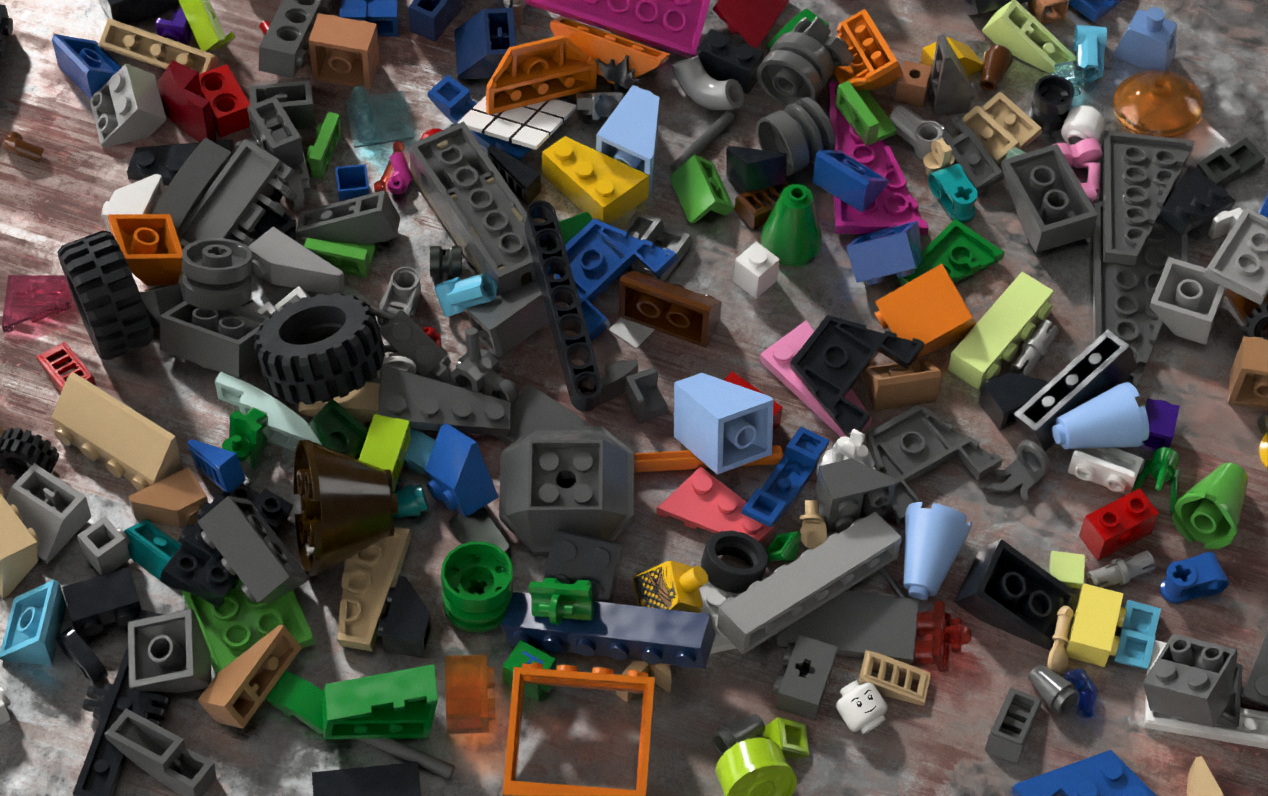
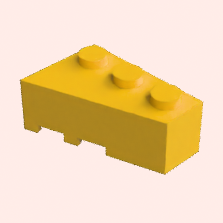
(594, 180)

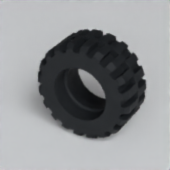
(106, 295)
(319, 348)

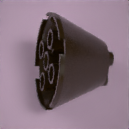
(342, 505)

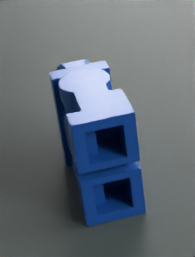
(380, 12)

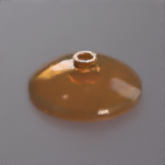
(1158, 103)

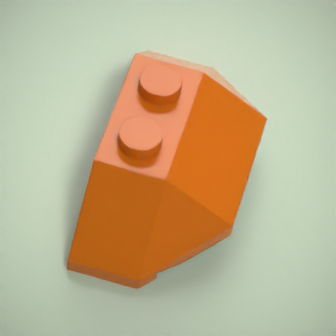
(607, 46)
(873, 61)
(539, 74)

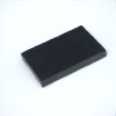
(379, 780)

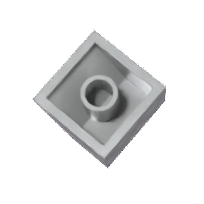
(1187, 300)

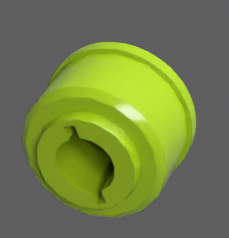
(755, 769)

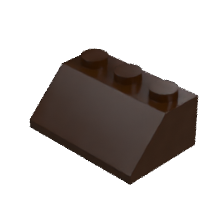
(668, 308)

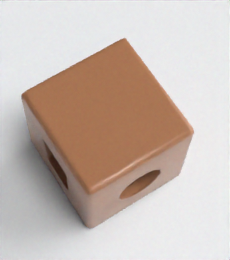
(1058, 9)
(914, 84)

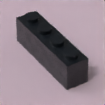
(1091, 373)

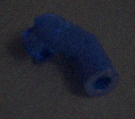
(1086, 689)

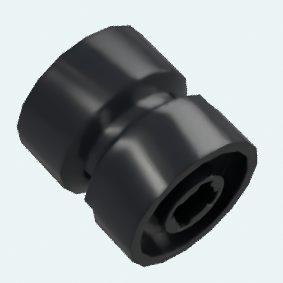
(1051, 102)

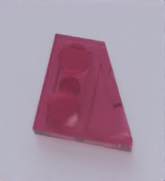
(34, 298)

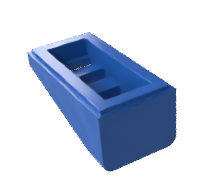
(217, 465)

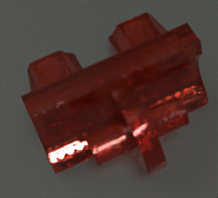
(943, 634)

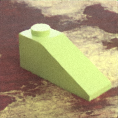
(1026, 37)

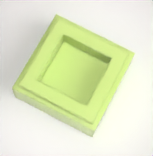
(1068, 568)

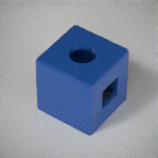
(352, 181)

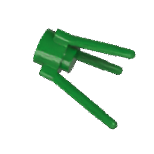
(1162, 468)

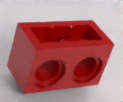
(226, 100)

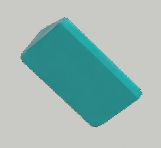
(150, 546)

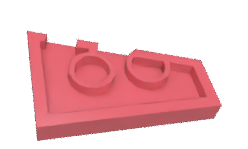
(711, 506)

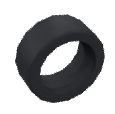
(738, 545)

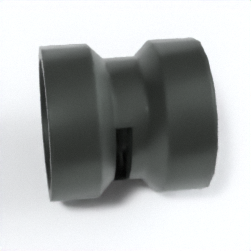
(445, 261)

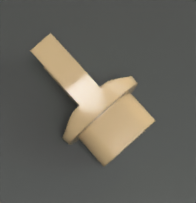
(939, 157)
(813, 525)

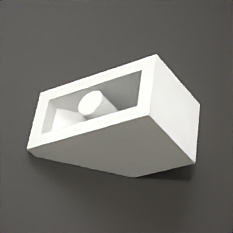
(134, 198)

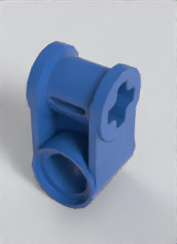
(1194, 579)

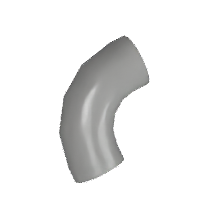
(706, 90)

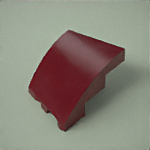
(750, 17)
(181, 102)

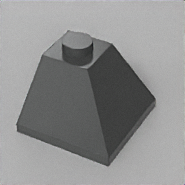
(168, 653)

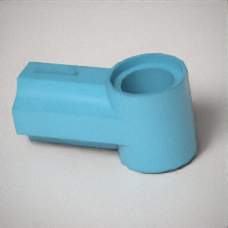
(1090, 48)
(459, 294)

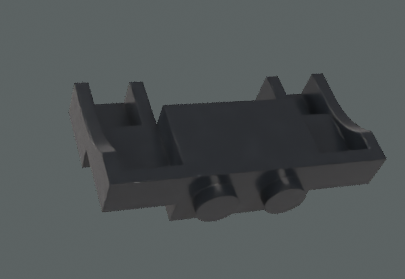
(198, 566)

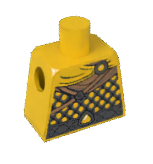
(671, 587)

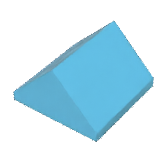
(34, 624)

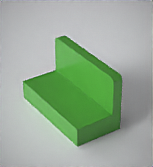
(864, 114)
(700, 189)
(348, 257)

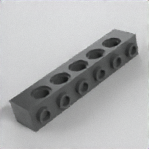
(287, 37)

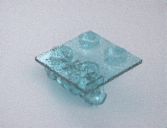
(377, 117)

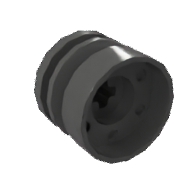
(797, 131)

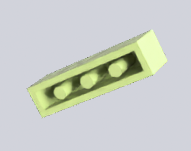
(1001, 330)

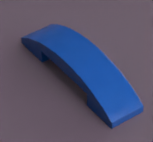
(455, 102)
(787, 479)

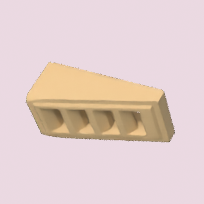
(884, 665)

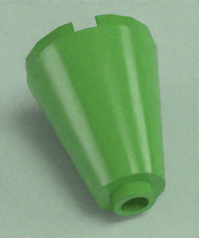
(1213, 507)

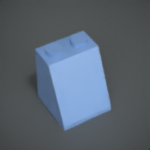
(632, 131)
(722, 421)

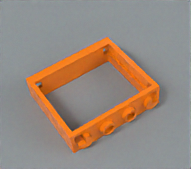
(570, 677)

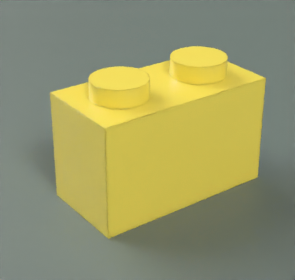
(1094, 625)

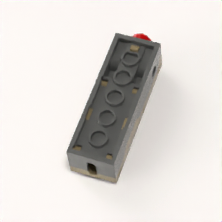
(474, 204)

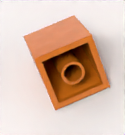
(927, 311)

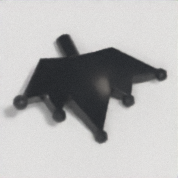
(619, 73)

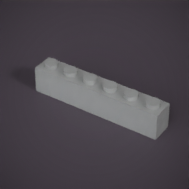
(808, 582)

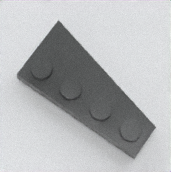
(434, 403)

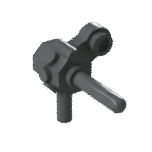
(479, 371)

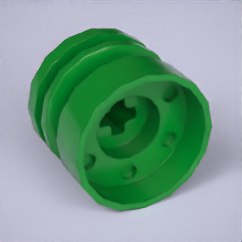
(476, 586)

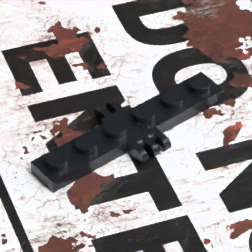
(104, 760)

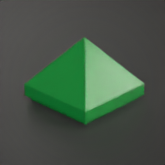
(784, 547)

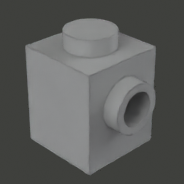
(104, 546)

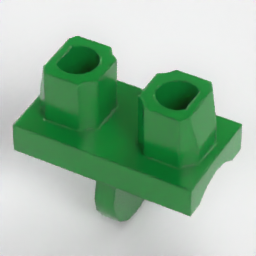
(247, 436)
(561, 600)

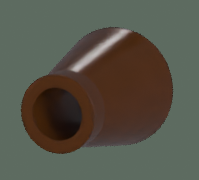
(995, 65)

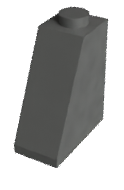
(509, 318)

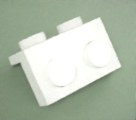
(1106, 467)

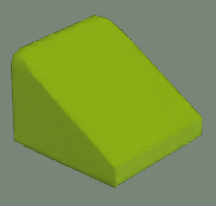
(790, 737)

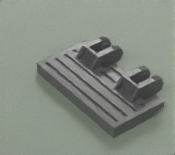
(234, 197)

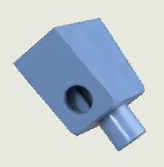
(1148, 41)

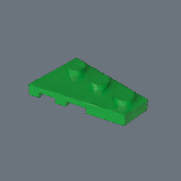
(959, 251)

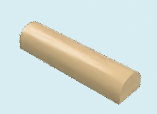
(153, 48)

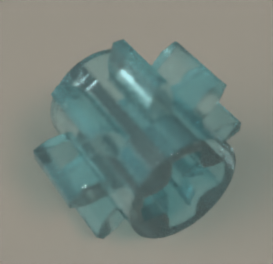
(1074, 74)

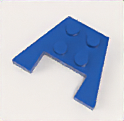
(602, 255)
(1094, 776)

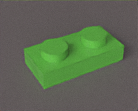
(326, 141)

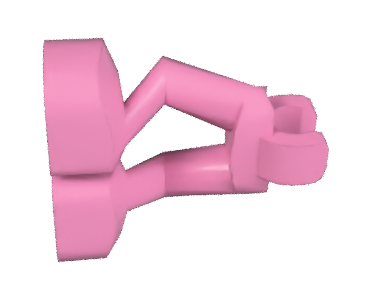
(1086, 155)

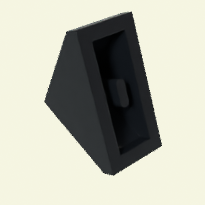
(755, 168)

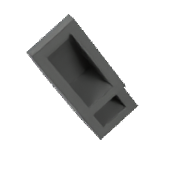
(192, 181)
(161, 754)

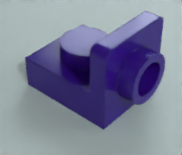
(177, 29)

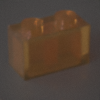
(467, 694)

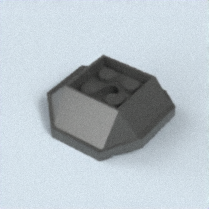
(536, 505)

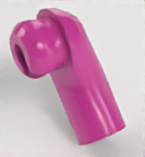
(401, 176)

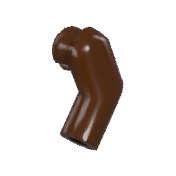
(14, 144)

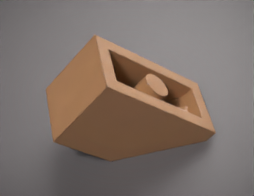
(170, 501)

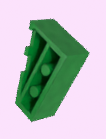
(381, 705)

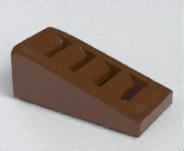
(745, 204)

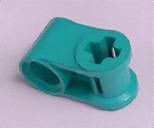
(954, 192)

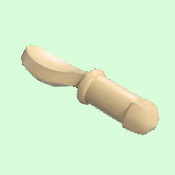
(1058, 656)

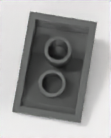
(1048, 198)

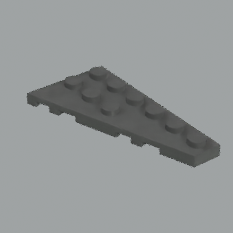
(1136, 186)

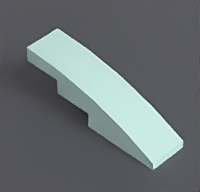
(283, 426)

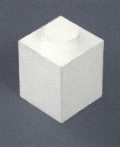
(756, 270)

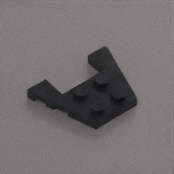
(838, 357)

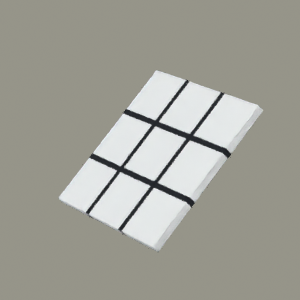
(524, 125)

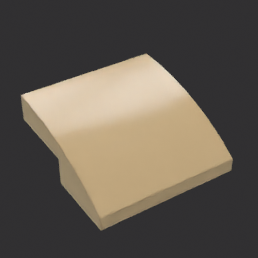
(1002, 126)

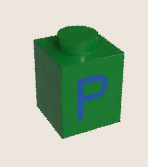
(527, 654)

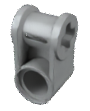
(401, 298)

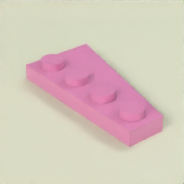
(777, 361)

